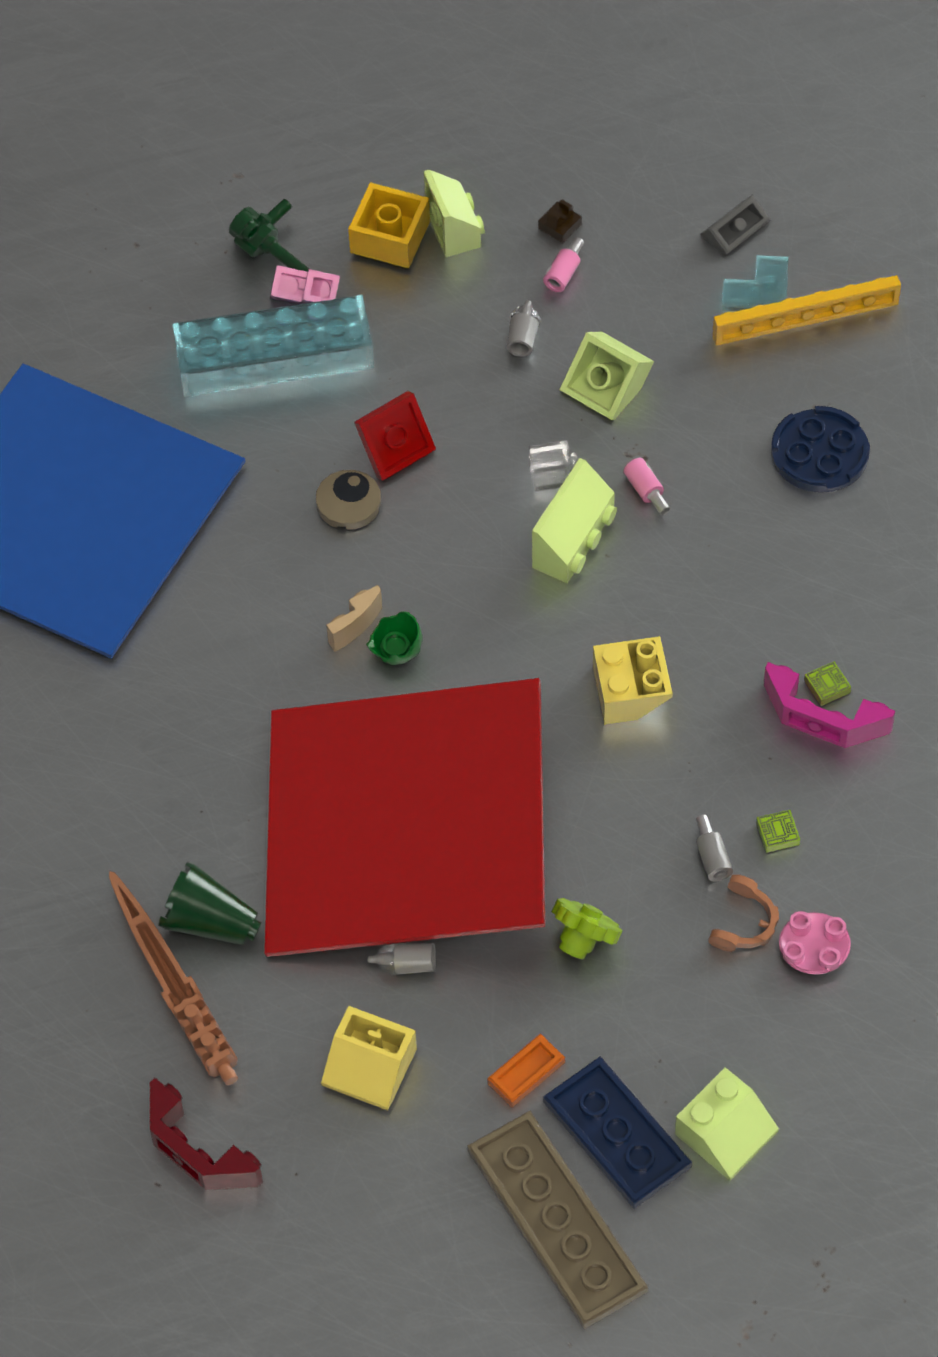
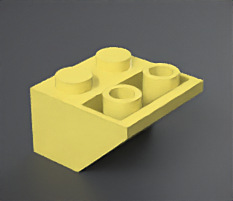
(630, 678)
(369, 1057)

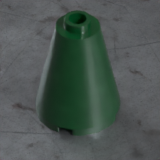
(208, 909)

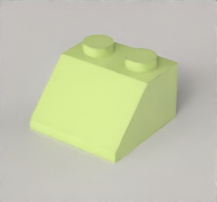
(452, 214)
(606, 374)
(726, 1124)

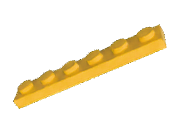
(806, 310)

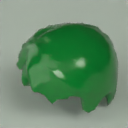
(396, 639)

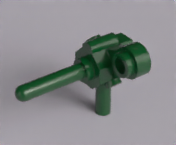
(257, 235)

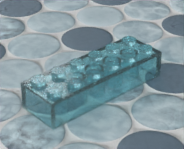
(273, 346)

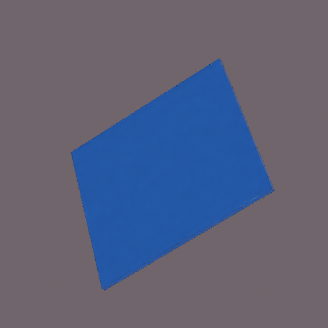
(95, 507)

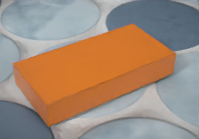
(526, 1070)

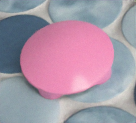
(814, 942)

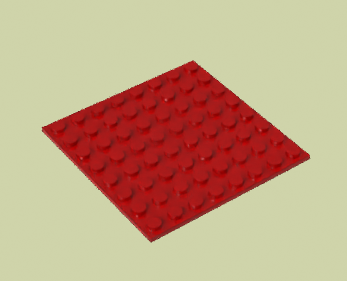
(405, 818)

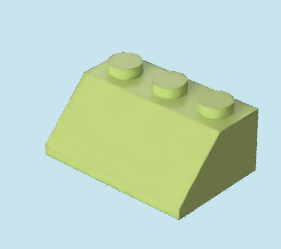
(572, 523)

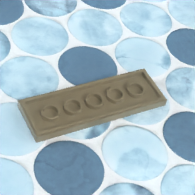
(557, 1219)

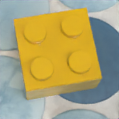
(389, 225)

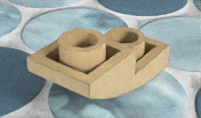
(363, 611)

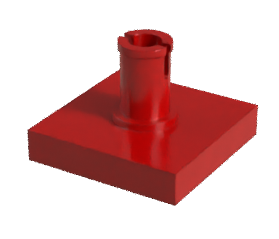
(395, 435)

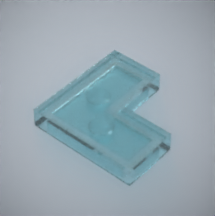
(767, 288)

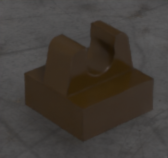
(560, 221)

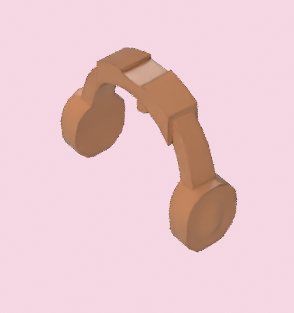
(729, 941)

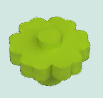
(584, 927)

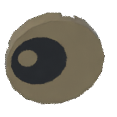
(348, 499)

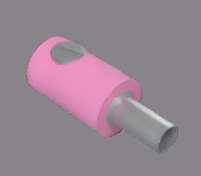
(563, 266)
(646, 484)

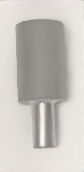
(712, 851)

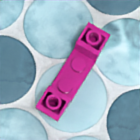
(869, 723)

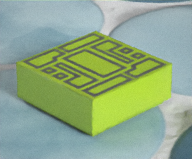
(827, 683)
(778, 831)

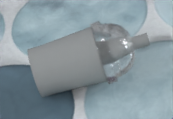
(523, 328)
(405, 958)

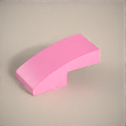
(303, 286)

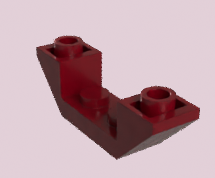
(229, 1172)

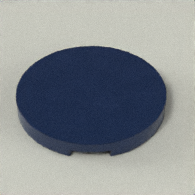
(820, 449)

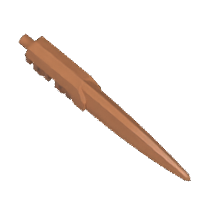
(179, 991)

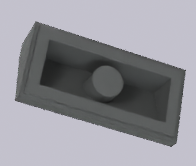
(736, 225)

